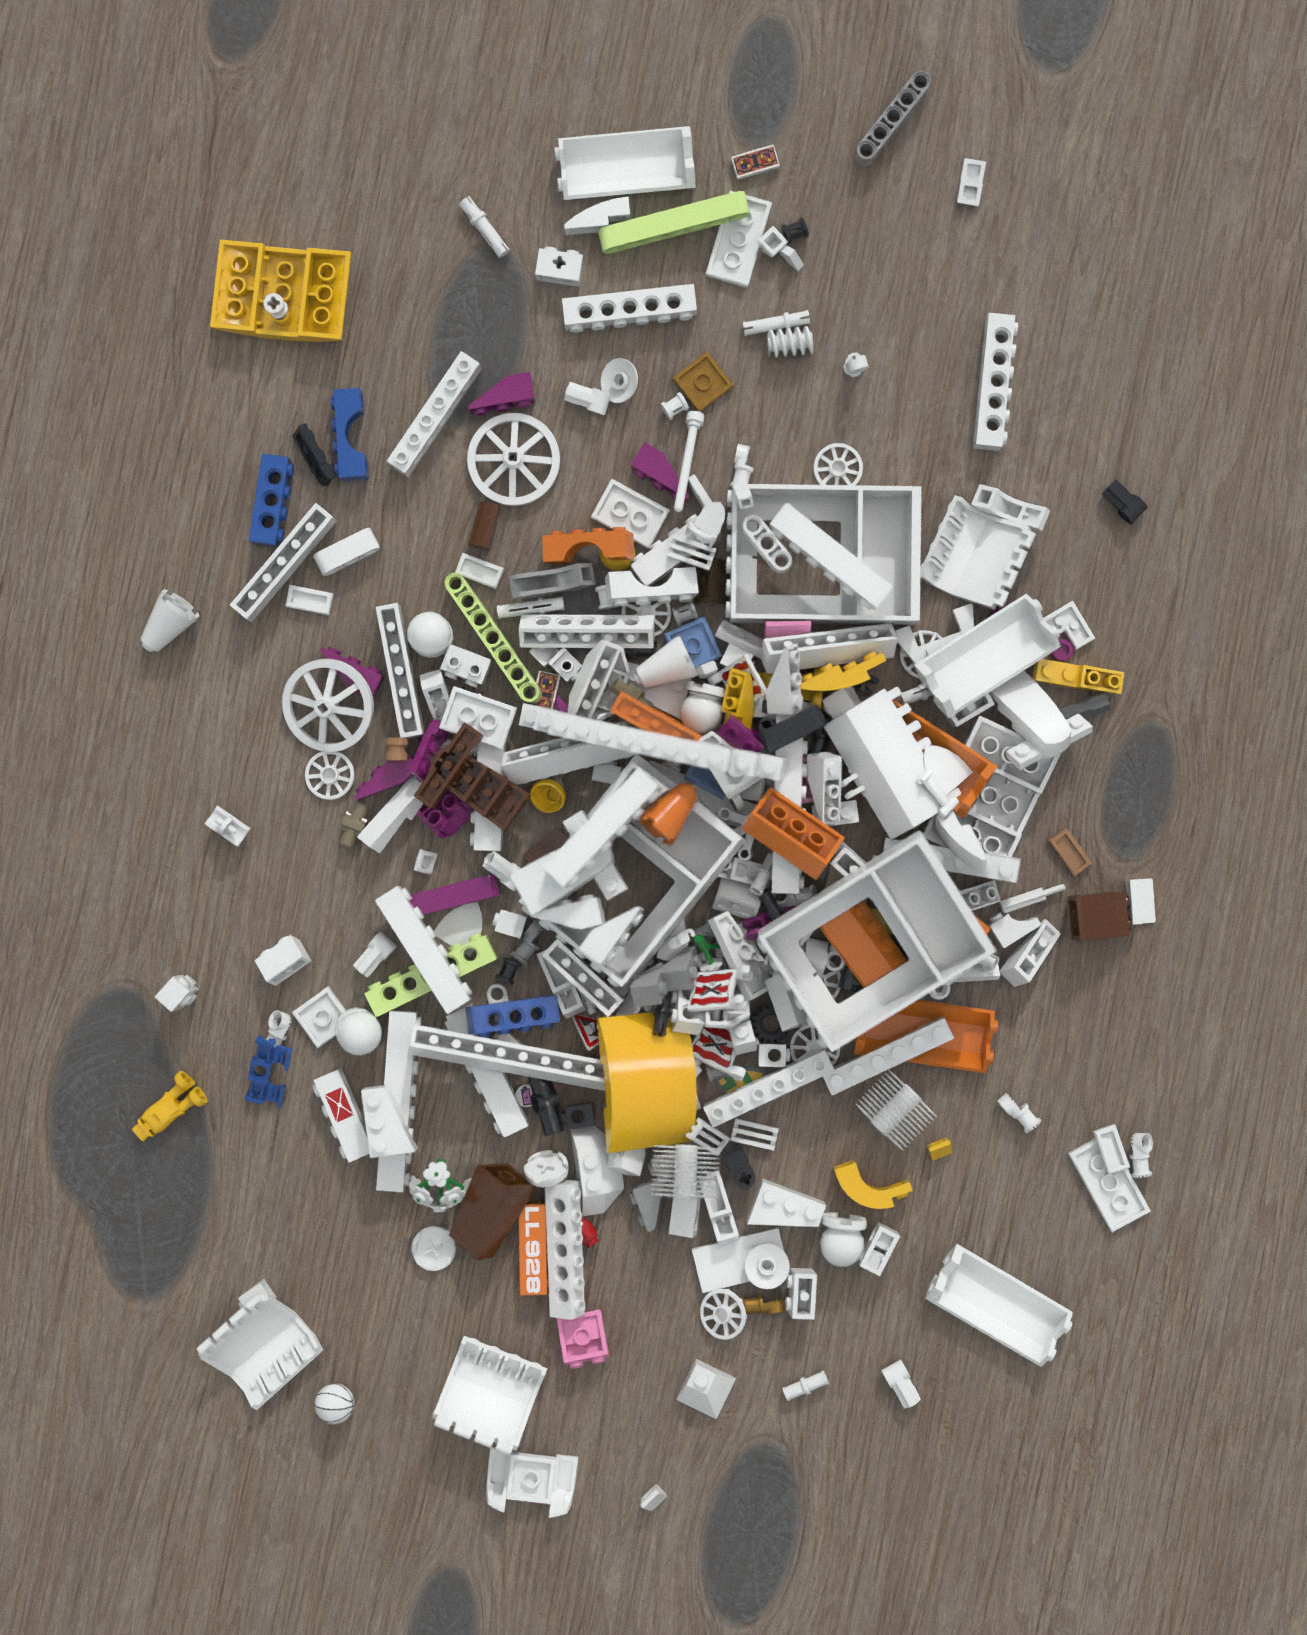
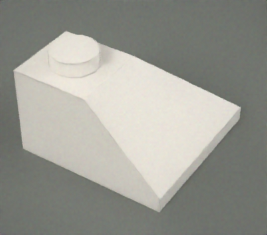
(706, 1388)

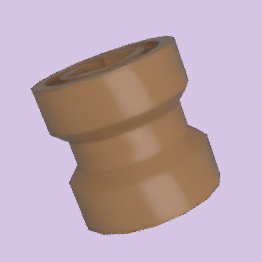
(396, 749)

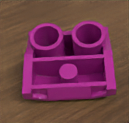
(446, 816)

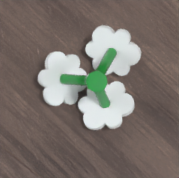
(708, 963)

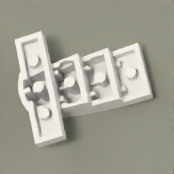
(1036, 720)
(541, 889)

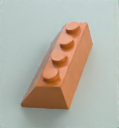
(793, 833)
(863, 944)

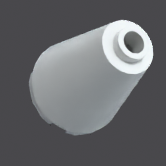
(167, 620)
(666, 665)

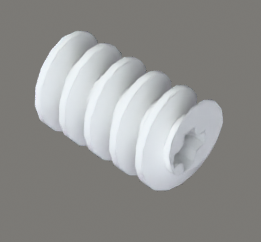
(789, 341)

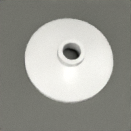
(613, 377)
(769, 1277)

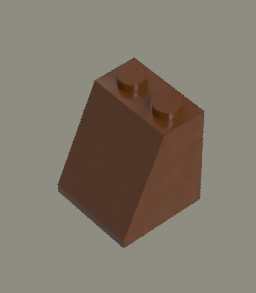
(1099, 915)

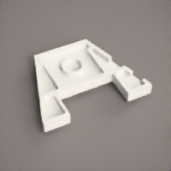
(906, 640)

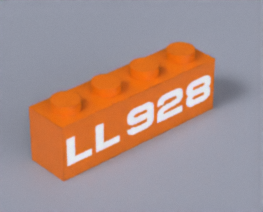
(533, 1249)

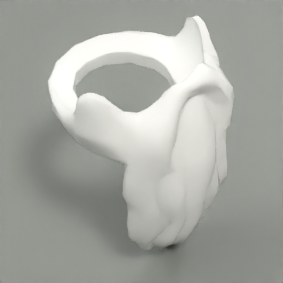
(708, 524)

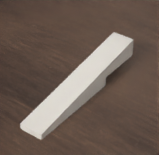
(391, 816)

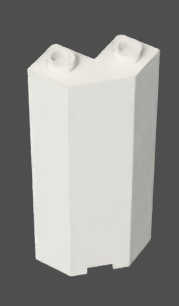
(626, 163)
(988, 655)
(999, 1305)

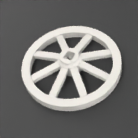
(486, 429)
(331, 703)

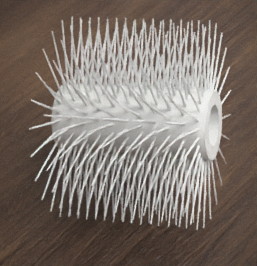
(895, 1110)
(685, 1172)

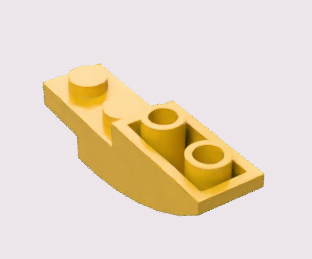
(1078, 676)
(834, 678)
(739, 697)

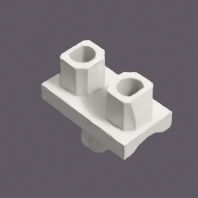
(227, 826)

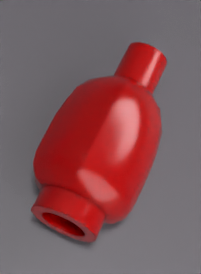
(589, 1233)

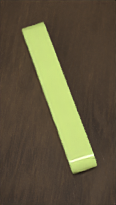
(674, 222)
(486, 630)

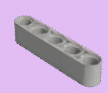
(897, 109)

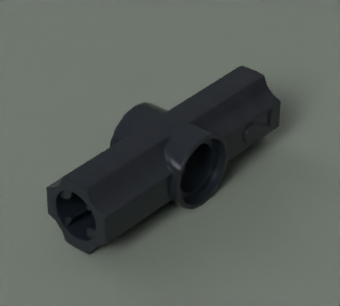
(546, 1104)

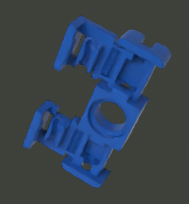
(259, 1082)

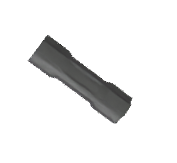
(1088, 707)

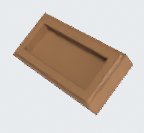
(1069, 852)

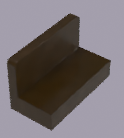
(712, 583)

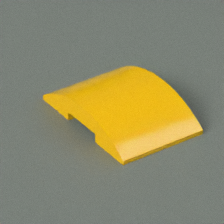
(307, 280)
(646, 1083)

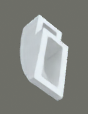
(599, 216)
(961, 841)
(567, 994)
(720, 1211)

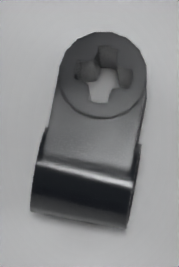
(738, 1163)

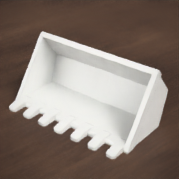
(885, 761)

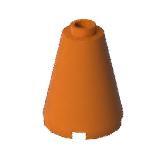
(669, 813)

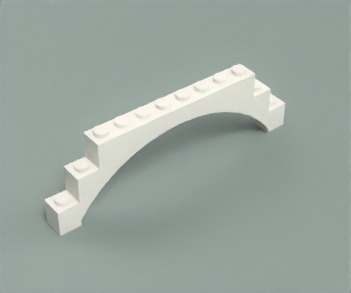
(652, 743)

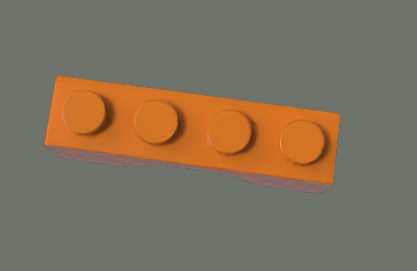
(562, 548)

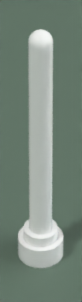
(694, 421)

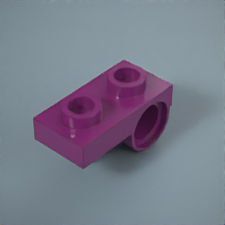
(740, 736)

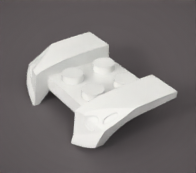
(531, 1480)

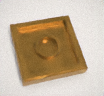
(703, 382)

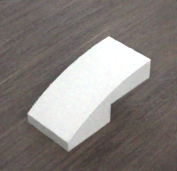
(971, 182)

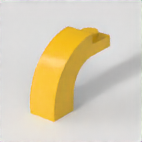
(867, 1195)

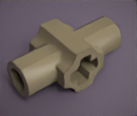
(630, 689)
(353, 824)

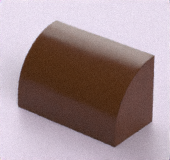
(484, 525)

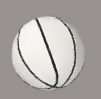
(334, 1403)

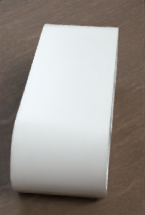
(765, 533)
(346, 552)

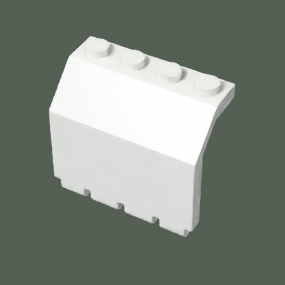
(976, 555)
(261, 1348)
(488, 1395)

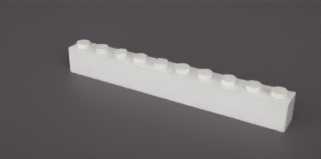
(507, 1057)

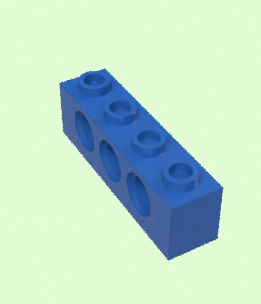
(271, 466)
(478, 1015)

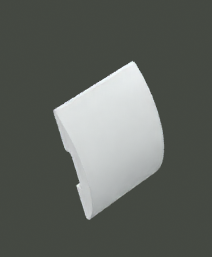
(1008, 797)

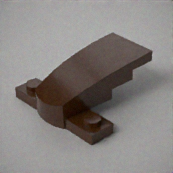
(472, 781)

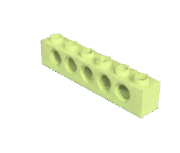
(381, 1004)

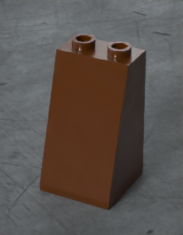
(490, 1208)

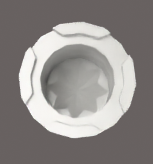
(430, 634)
(702, 708)
(358, 1031)
(842, 1240)

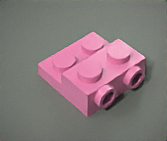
(583, 1339)

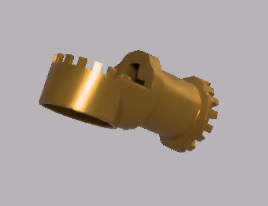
(756, 1305)

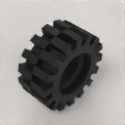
(759, 1032)

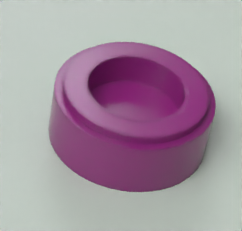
(1064, 652)

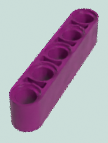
(456, 894)

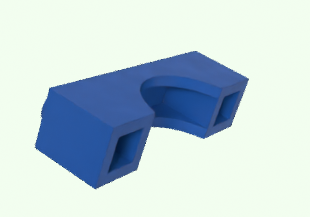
(348, 407)

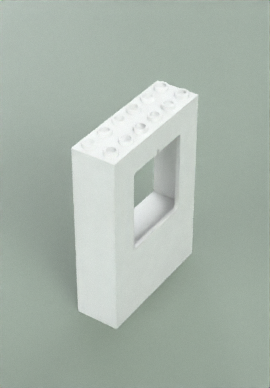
(876, 526)
(692, 861)
(921, 912)

